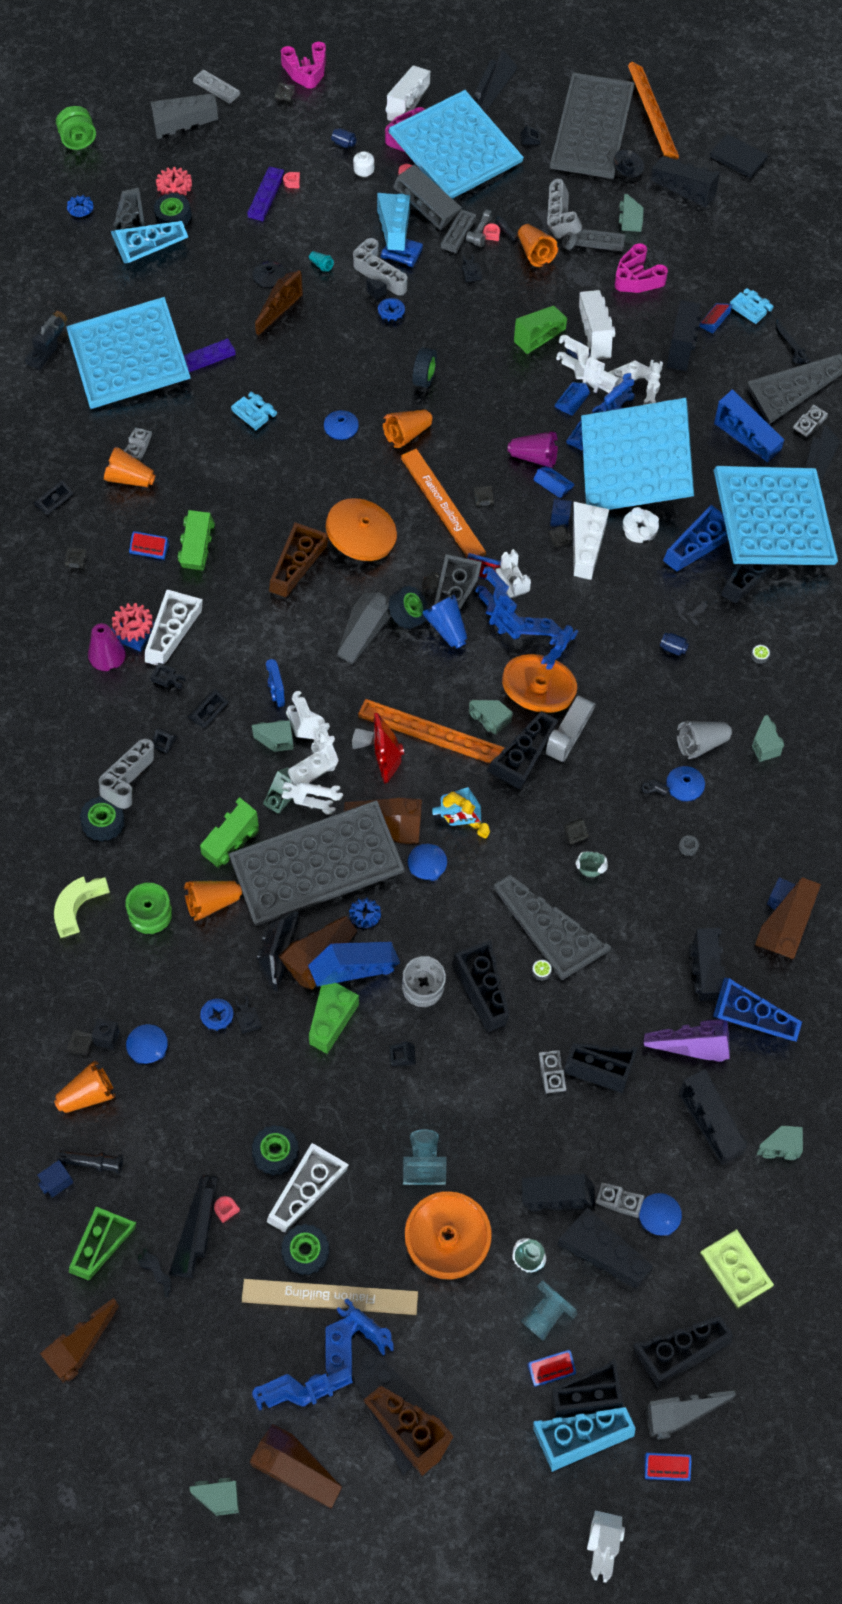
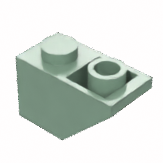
(631, 214)
(491, 714)
(274, 735)
(767, 742)
(273, 799)
(784, 1142)
(217, 1497)

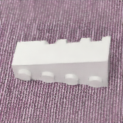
(407, 92)
(596, 324)
(588, 532)
(171, 625)
(309, 1182)

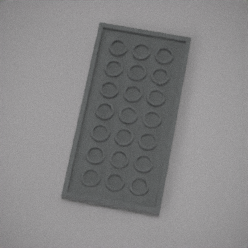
(592, 125)
(316, 863)

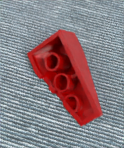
(386, 749)

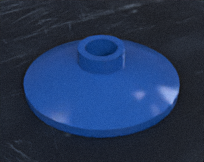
(343, 429)
(685, 790)

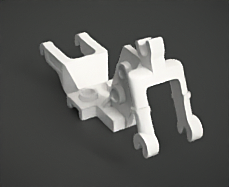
(594, 375)
(324, 758)

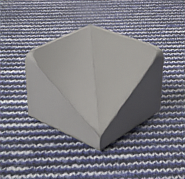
(362, 738)

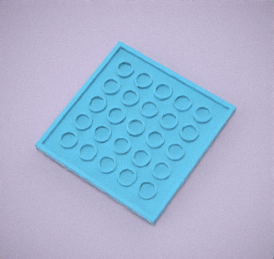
(456, 144)
(127, 352)
(637, 455)
(775, 515)

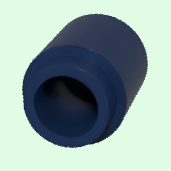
(343, 138)
(674, 644)

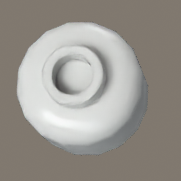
(363, 164)

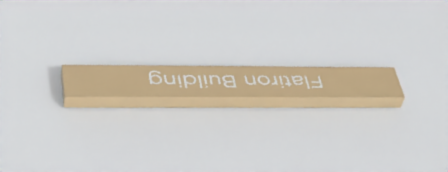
(329, 1296)

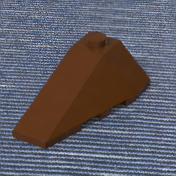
(283, 295)
(400, 815)
(787, 923)
(304, 951)
(69, 1353)
(416, 1433)
(291, 1463)

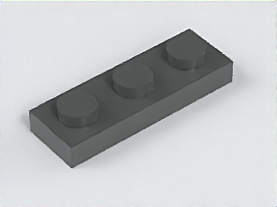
(458, 231)
(600, 240)

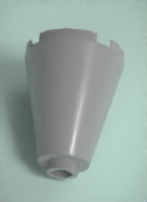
(701, 736)

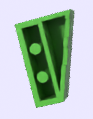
(538, 328)
(195, 540)
(231, 835)
(331, 1015)
(101, 1239)

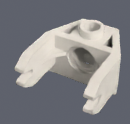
(512, 576)
(605, 1542)

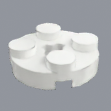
(644, 517)

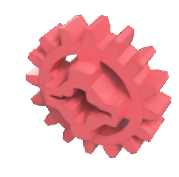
(174, 181)
(132, 622)

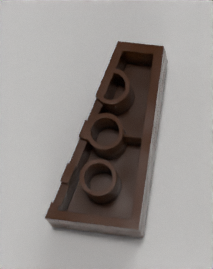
(297, 557)

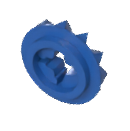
(80, 211)
(394, 304)
(370, 919)
(220, 1006)

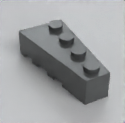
(183, 113)

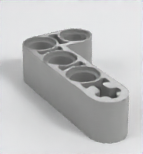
(559, 219)
(368, 263)
(563, 739)
(115, 781)

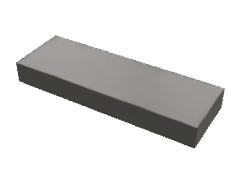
(216, 86)

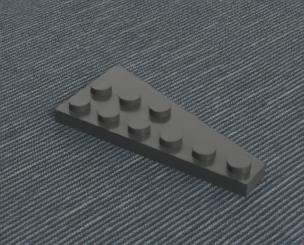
(786, 389)
(552, 931)

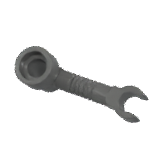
(477, 237)

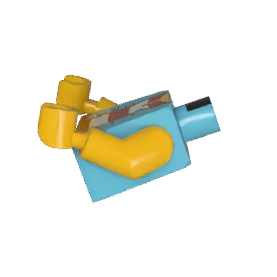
(462, 808)

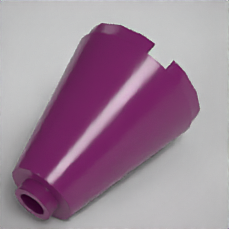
(535, 448)
(105, 648)

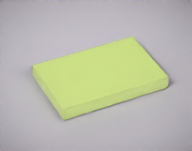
(737, 1268)

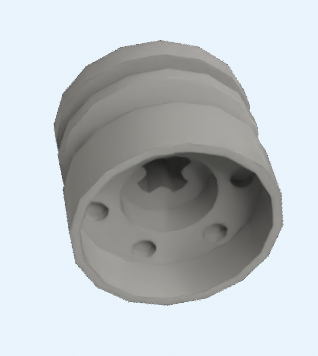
(419, 971)

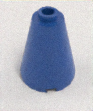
(447, 621)

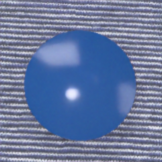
(427, 861)
(146, 1044)
(660, 1214)

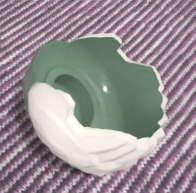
(591, 863)
(529, 1255)

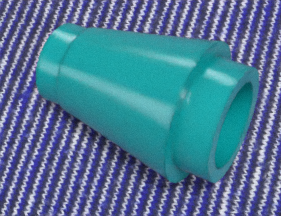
(321, 260)

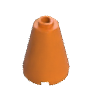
(537, 245)
(405, 426)
(128, 470)
(210, 896)
(86, 1089)

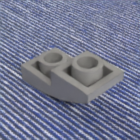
(810, 421)
(138, 443)
(552, 1071)
(619, 1200)

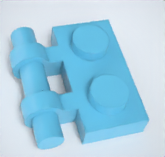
(751, 305)
(250, 413)

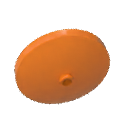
(361, 529)
(537, 687)
(453, 1216)

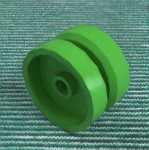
(75, 127)
(149, 908)

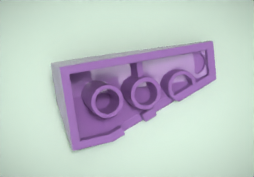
(704, 1042)

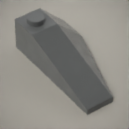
(671, 1414)

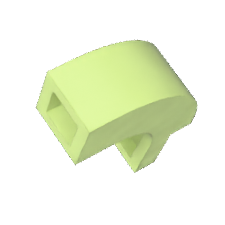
(70, 901)

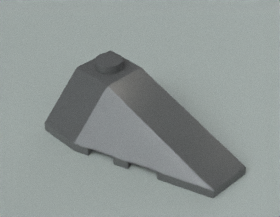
(129, 211)
(457, 578)
(364, 623)

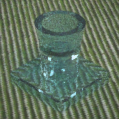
(424, 1166)
(547, 1312)

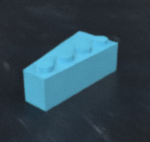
(394, 217)
(141, 241)
(583, 1435)

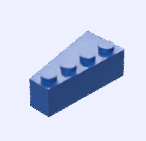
(747, 426)
(698, 540)
(353, 961)
(749, 1010)

